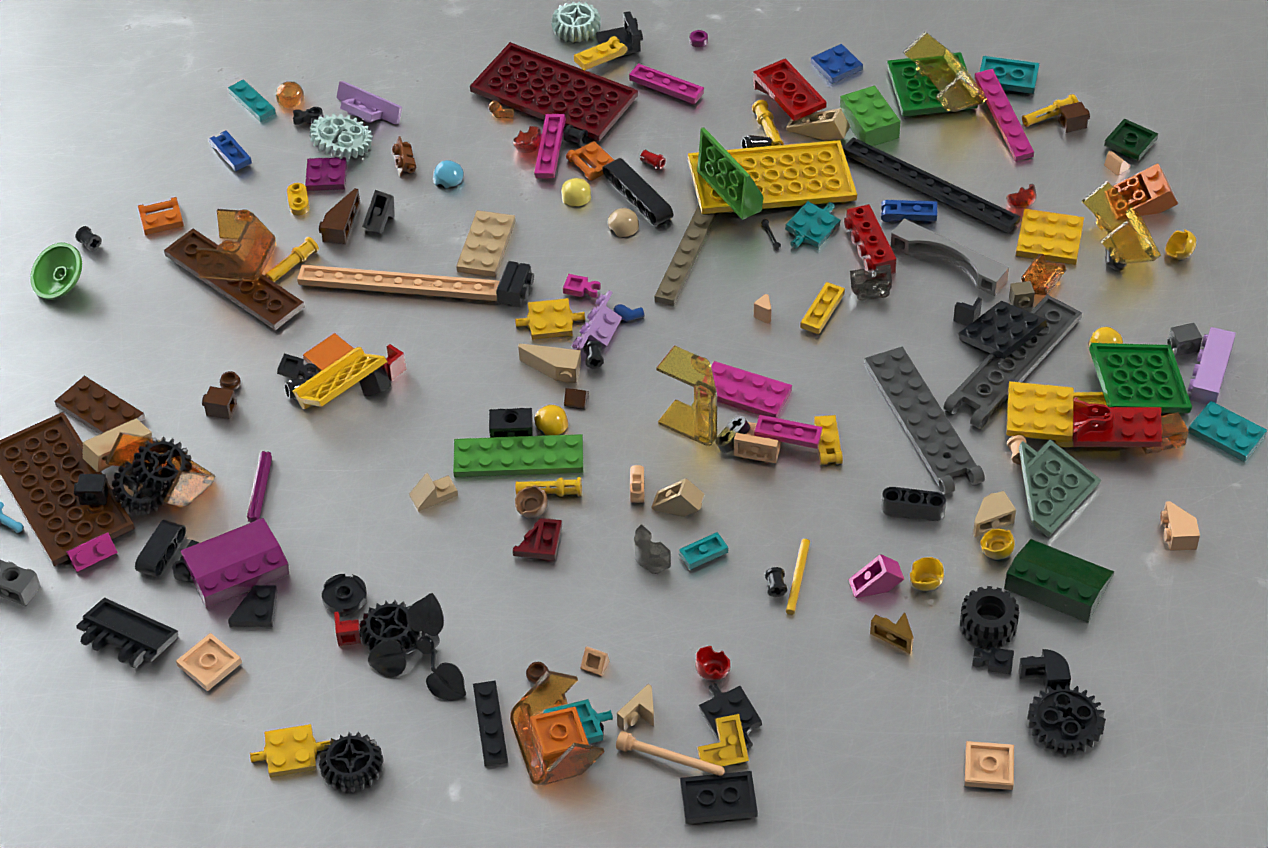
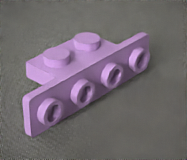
(367, 105)
(601, 324)

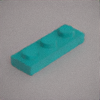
(251, 100)

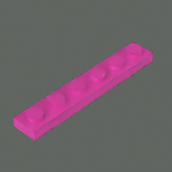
(1004, 115)

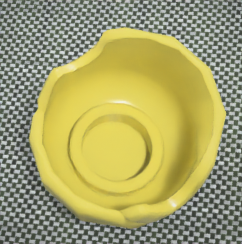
(576, 192)

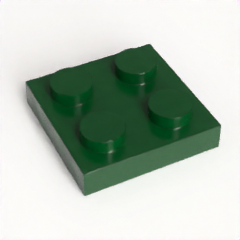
(1131, 139)

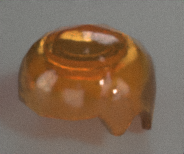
(289, 94)

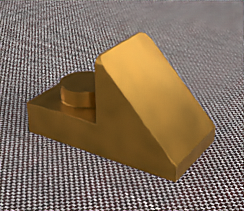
(894, 634)

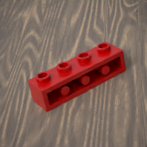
(869, 238)

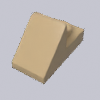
(431, 492)
(639, 706)

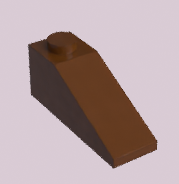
(340, 219)

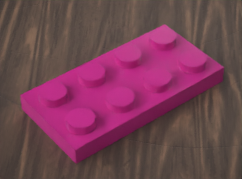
(749, 390)

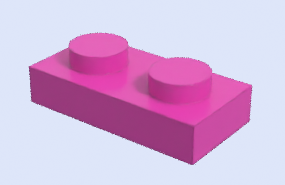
(91, 552)

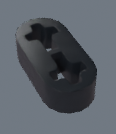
(725, 439)

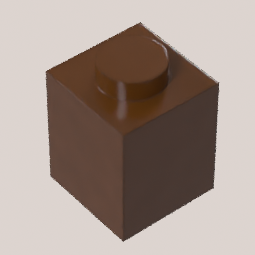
(1073, 117)
(219, 402)

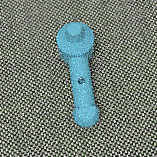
(16, 526)

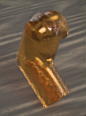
(499, 112)

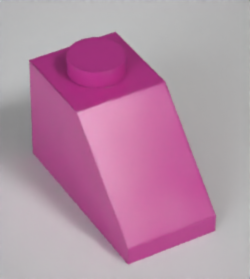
(876, 577)

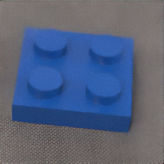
(836, 63)

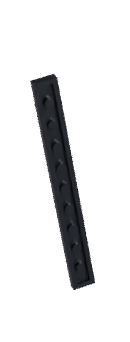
(931, 185)

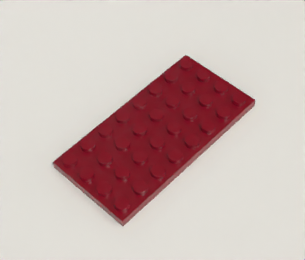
(550, 86)

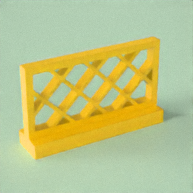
(337, 378)

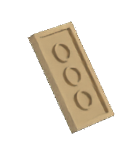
(486, 243)

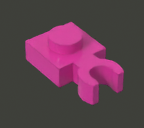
(578, 285)

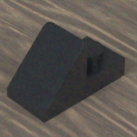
(380, 208)

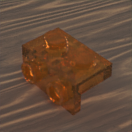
(1043, 275)

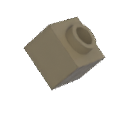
(1021, 294)

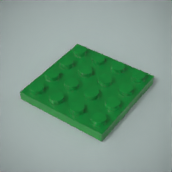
(913, 91)
(1140, 376)

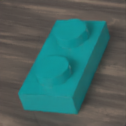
(703, 550)

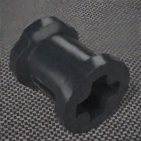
(575, 135)
(85, 236)
(593, 352)
(776, 583)

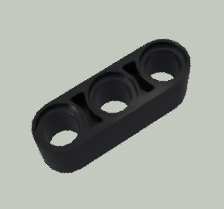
(913, 503)
(160, 548)

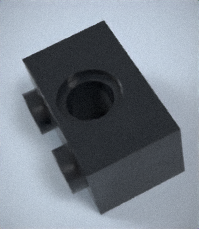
(510, 422)

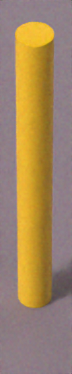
(797, 578)

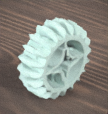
(576, 22)

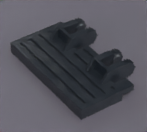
(122, 626)

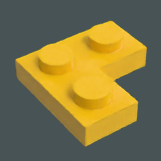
(731, 746)

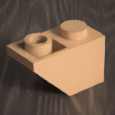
(1180, 528)

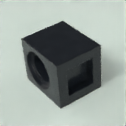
(92, 489)

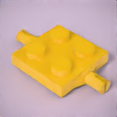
(550, 319)
(289, 750)

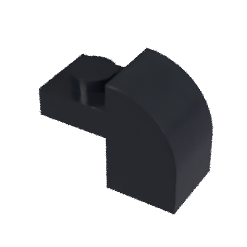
(1050, 667)

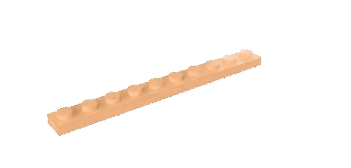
(398, 282)

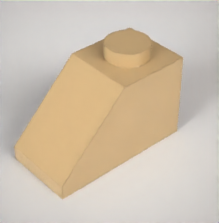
(679, 499)
(994, 513)

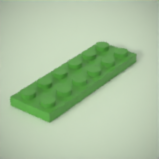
(518, 455)

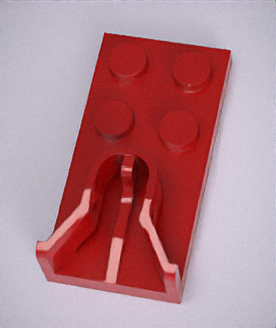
(788, 89)
(1115, 426)

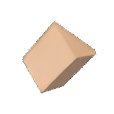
(1116, 163)
(762, 309)
(594, 661)

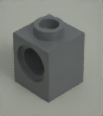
(1184, 339)

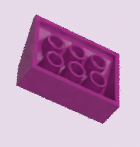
(235, 562)

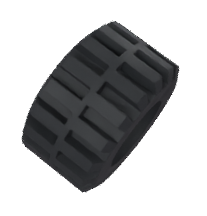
(993, 603)

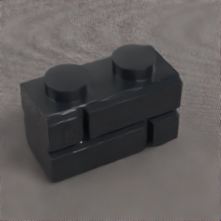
(514, 284)

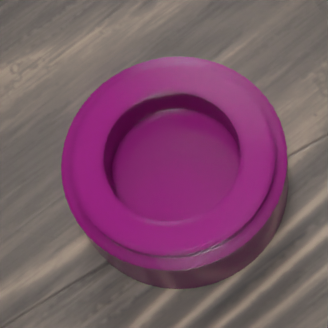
(698, 38)

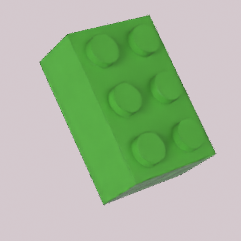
(870, 116)

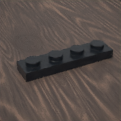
(490, 723)

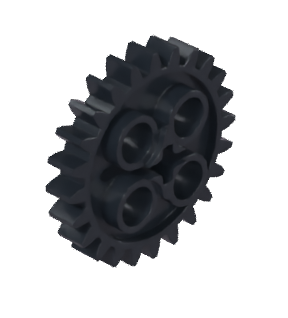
(1066, 719)

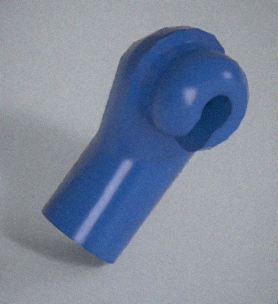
(628, 314)

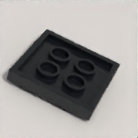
(1002, 329)

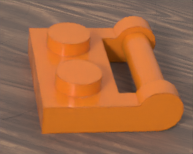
(594, 156)
(162, 220)

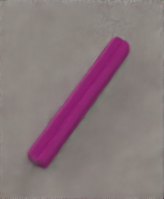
(259, 486)

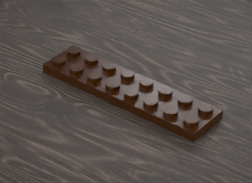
(259, 297)

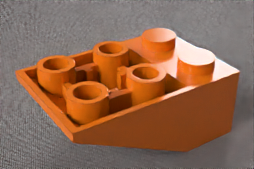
(1148, 191)

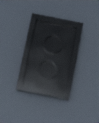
(718, 797)

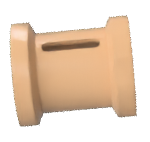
(1013, 444)

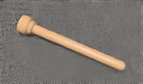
(627, 742)

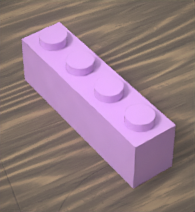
(1212, 365)

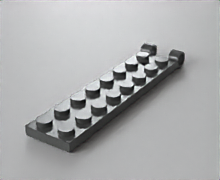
(995, 373)
(922, 419)

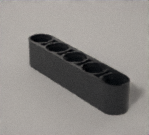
(637, 192)

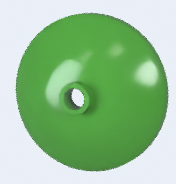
(56, 271)

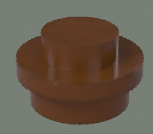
(230, 380)
(536, 671)

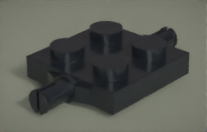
(728, 704)

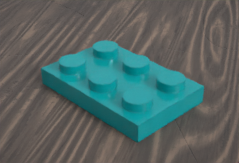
(1013, 74)
(1227, 431)

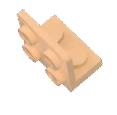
(756, 447)

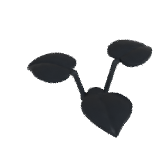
(388, 659)

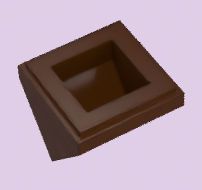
(575, 398)

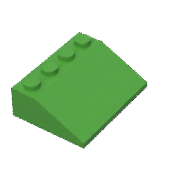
(728, 177)

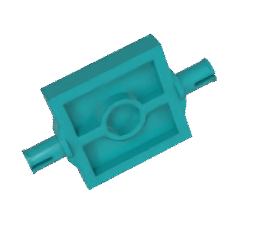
(812, 225)
(589, 719)

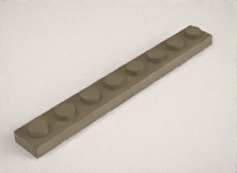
(684, 257)

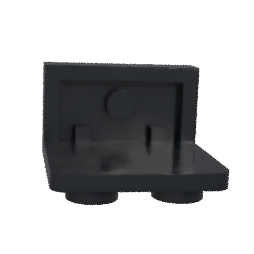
(628, 35)

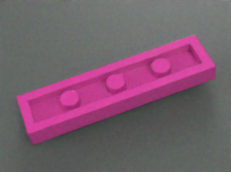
(666, 83)
(550, 146)

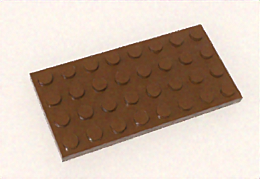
(41, 474)

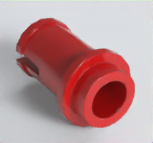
(657, 161)

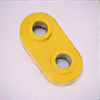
(298, 199)

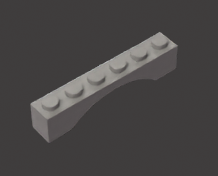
(914, 240)

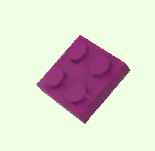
(326, 174)

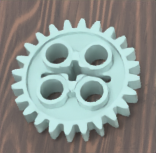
(340, 136)

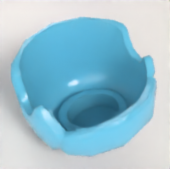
(448, 174)

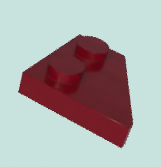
(541, 540)

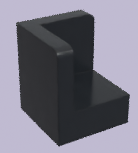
(966, 313)
(375, 382)

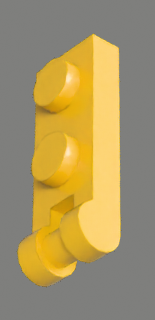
(600, 53)
(829, 444)

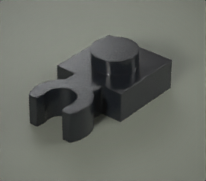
(294, 366)
(997, 659)

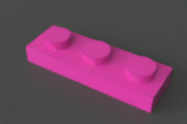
(788, 431)

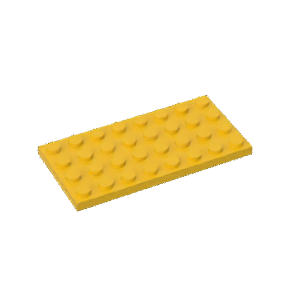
(785, 175)

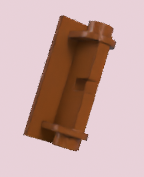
(403, 157)

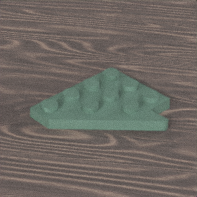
(1053, 485)

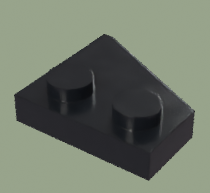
(256, 608)

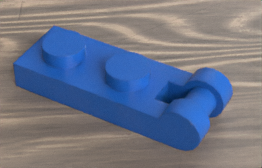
(230, 150)
(908, 210)

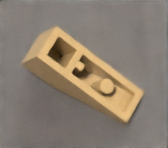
(821, 125)
(554, 362)

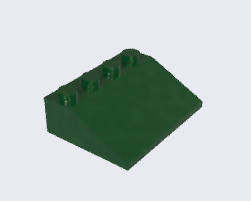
(1057, 580)

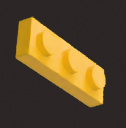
(822, 308)

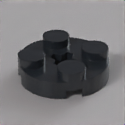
(344, 605)

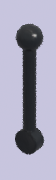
(776, 245)

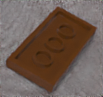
(96, 406)

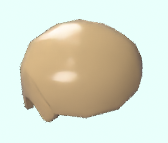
(623, 222)

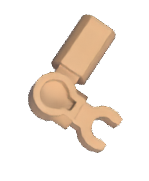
(637, 484)

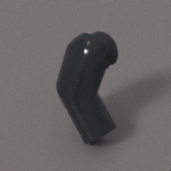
(1111, 263)

